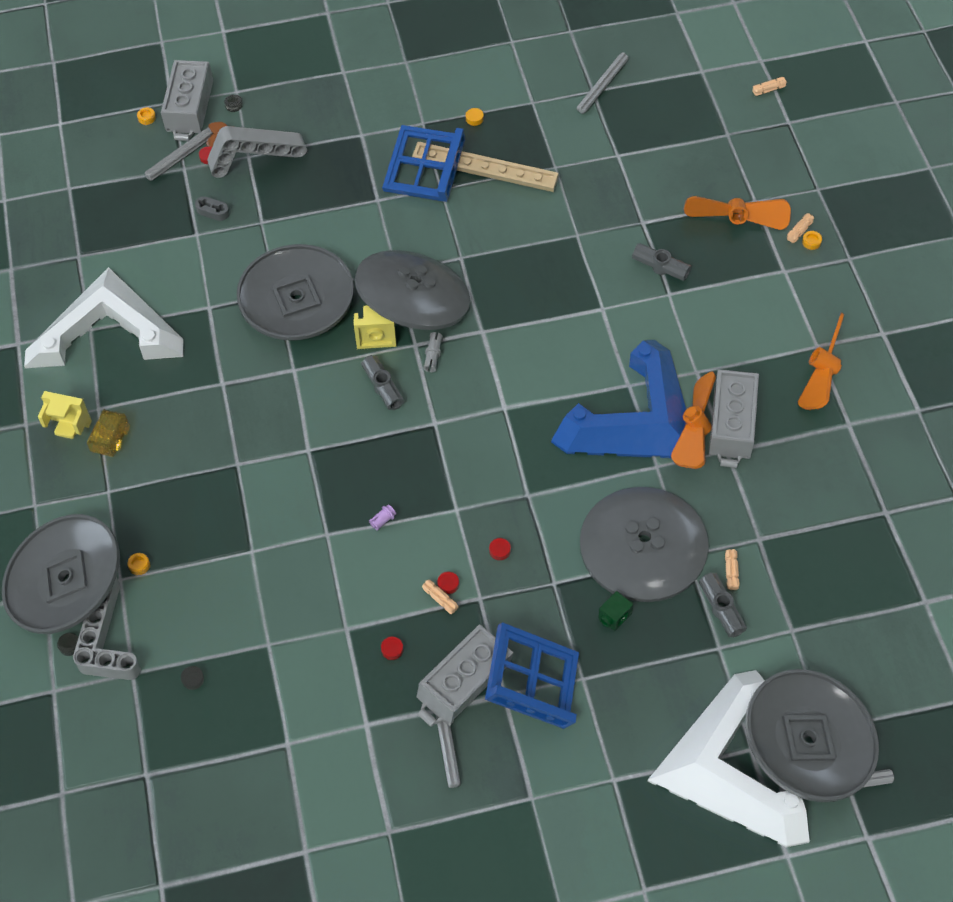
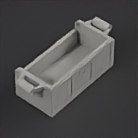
(187, 98)
(733, 416)
(458, 678)

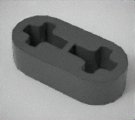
(212, 208)

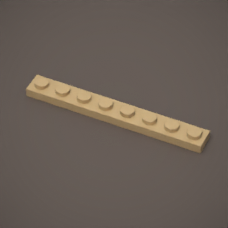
(494, 168)

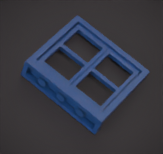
(449, 166)
(526, 704)

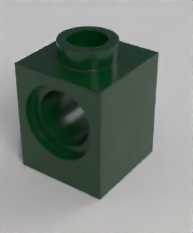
(615, 611)

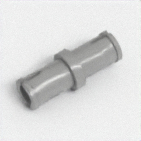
(432, 352)

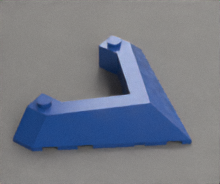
(636, 432)

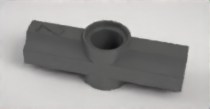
(661, 261)
(386, 390)
(727, 615)

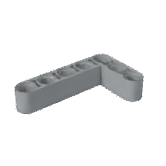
(253, 141)
(94, 650)

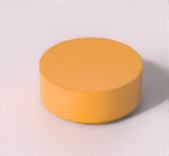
(146, 116)
(474, 116)
(812, 240)
(138, 564)

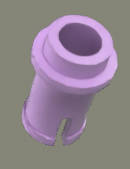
(382, 517)

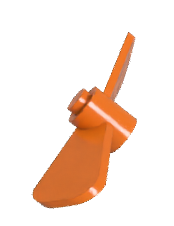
(767, 213)
(818, 388)
(690, 447)

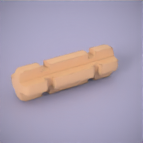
(769, 86)
(800, 228)
(732, 569)
(440, 596)

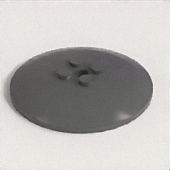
(292, 270)
(412, 290)
(638, 568)
(34, 576)
(827, 711)

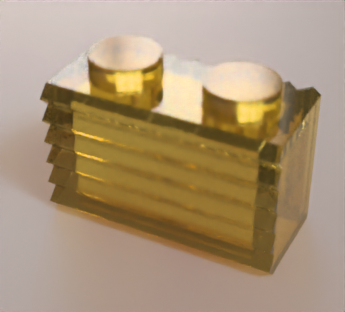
(108, 433)

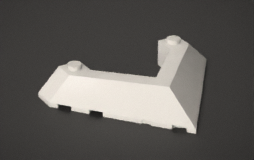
(103, 298)
(698, 774)

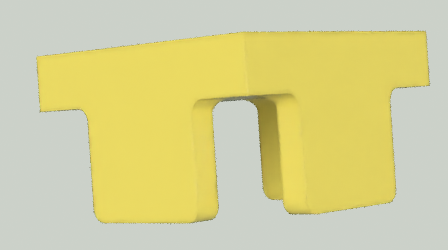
(373, 330)
(68, 411)

